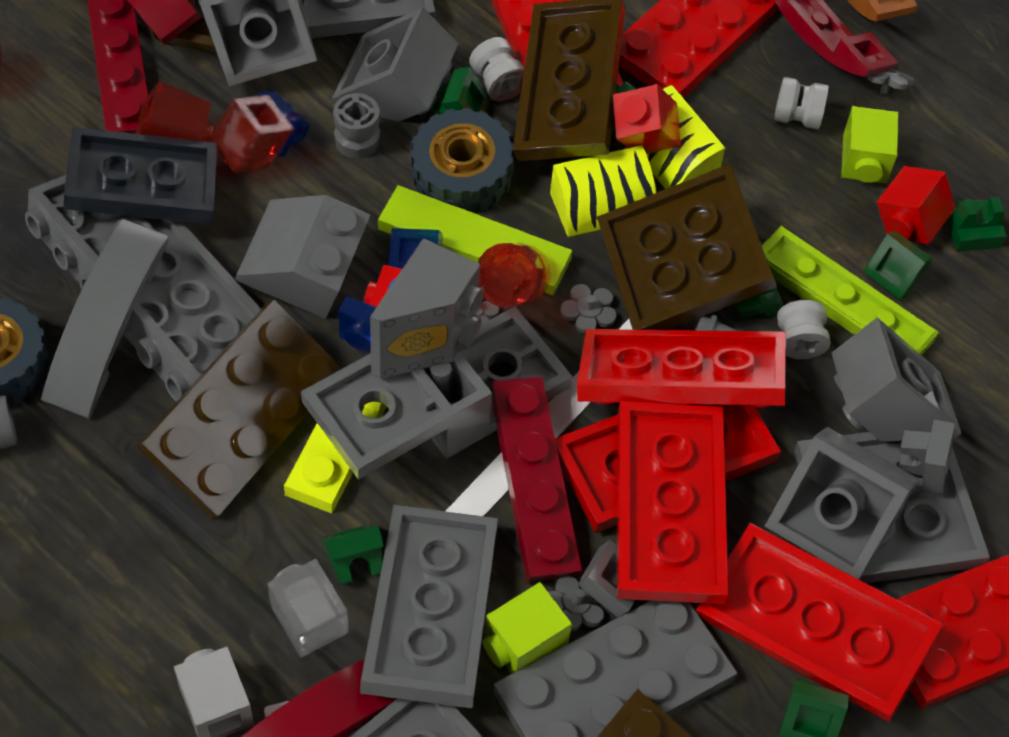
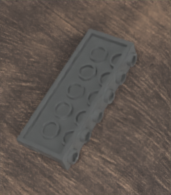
(181, 315)

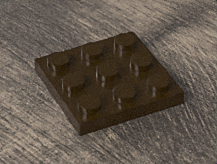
(685, 251)

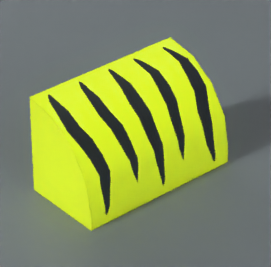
(698, 151)
(599, 185)

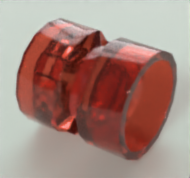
(513, 274)

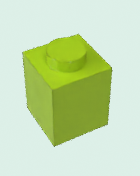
(869, 145)
(525, 629)

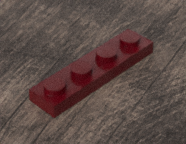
(118, 63)
(535, 479)

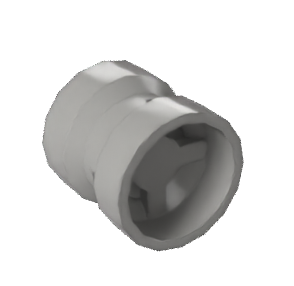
(503, 72)
(811, 107)

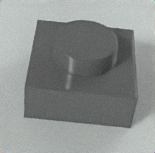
(601, 580)

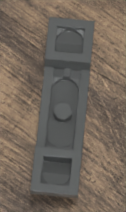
(101, 317)

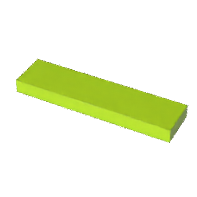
(465, 231)
(843, 294)

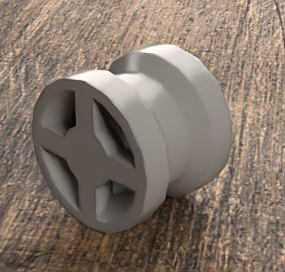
(804, 329)

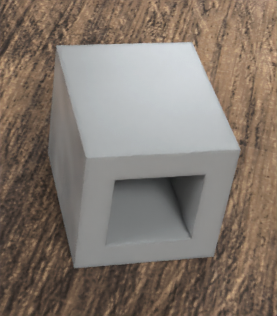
(214, 693)

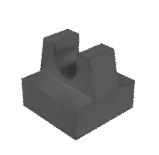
(928, 454)

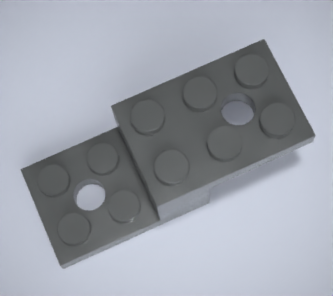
(435, 402)

